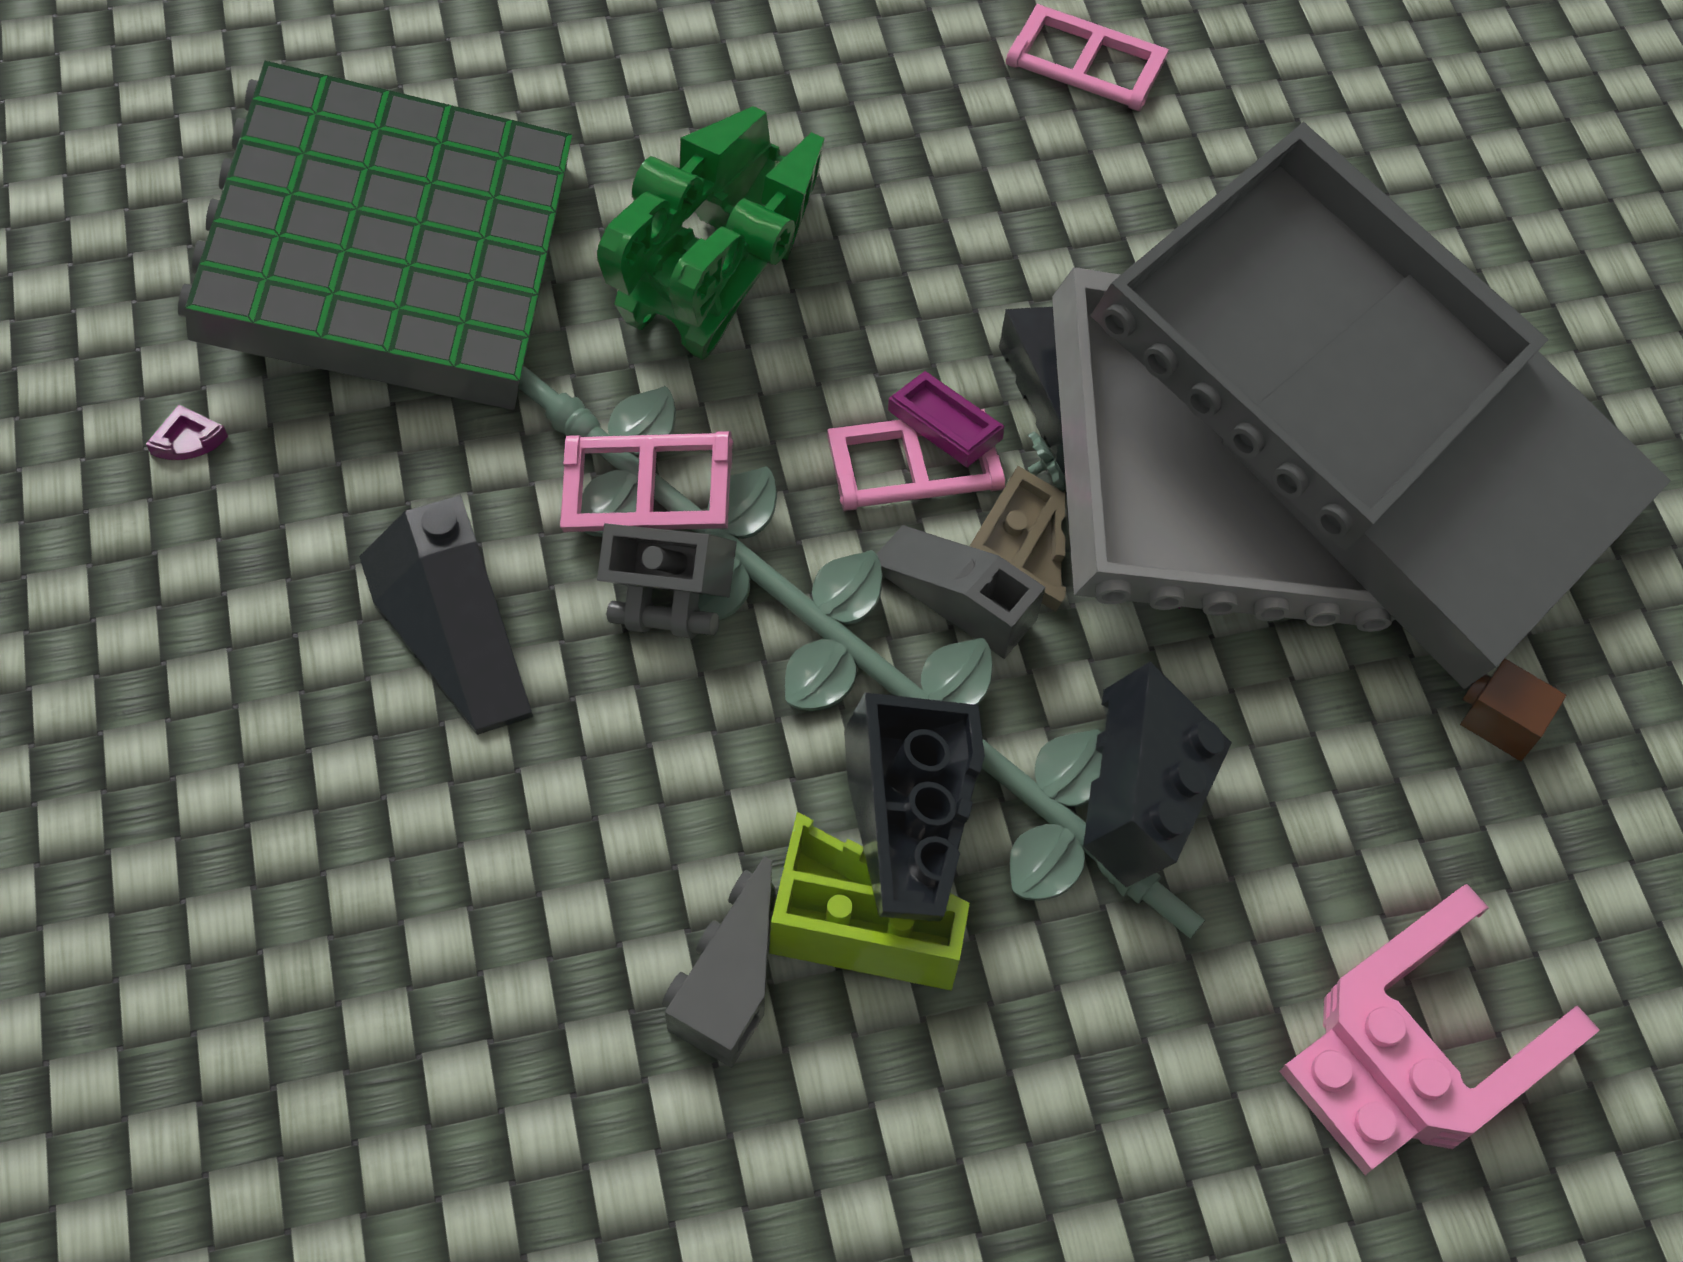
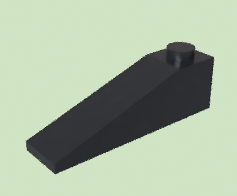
(440, 601)
(911, 795)

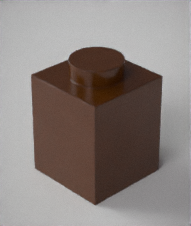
(1511, 708)

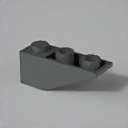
(964, 586)
(726, 989)

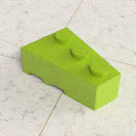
(832, 919)

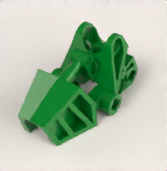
(730, 182)

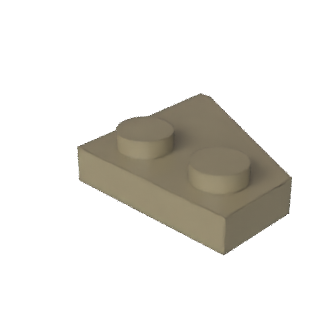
(1028, 532)

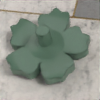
(1046, 462)

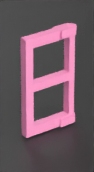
(1096, 37)
(648, 446)
(921, 488)

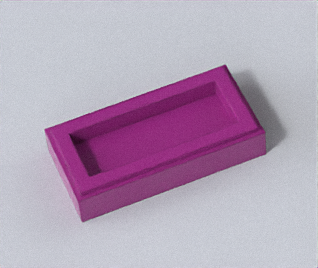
(946, 418)

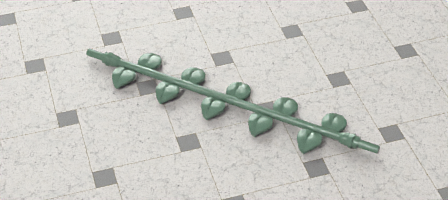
(823, 672)

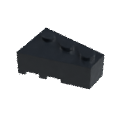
(1152, 776)

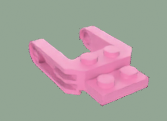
(1384, 1079)

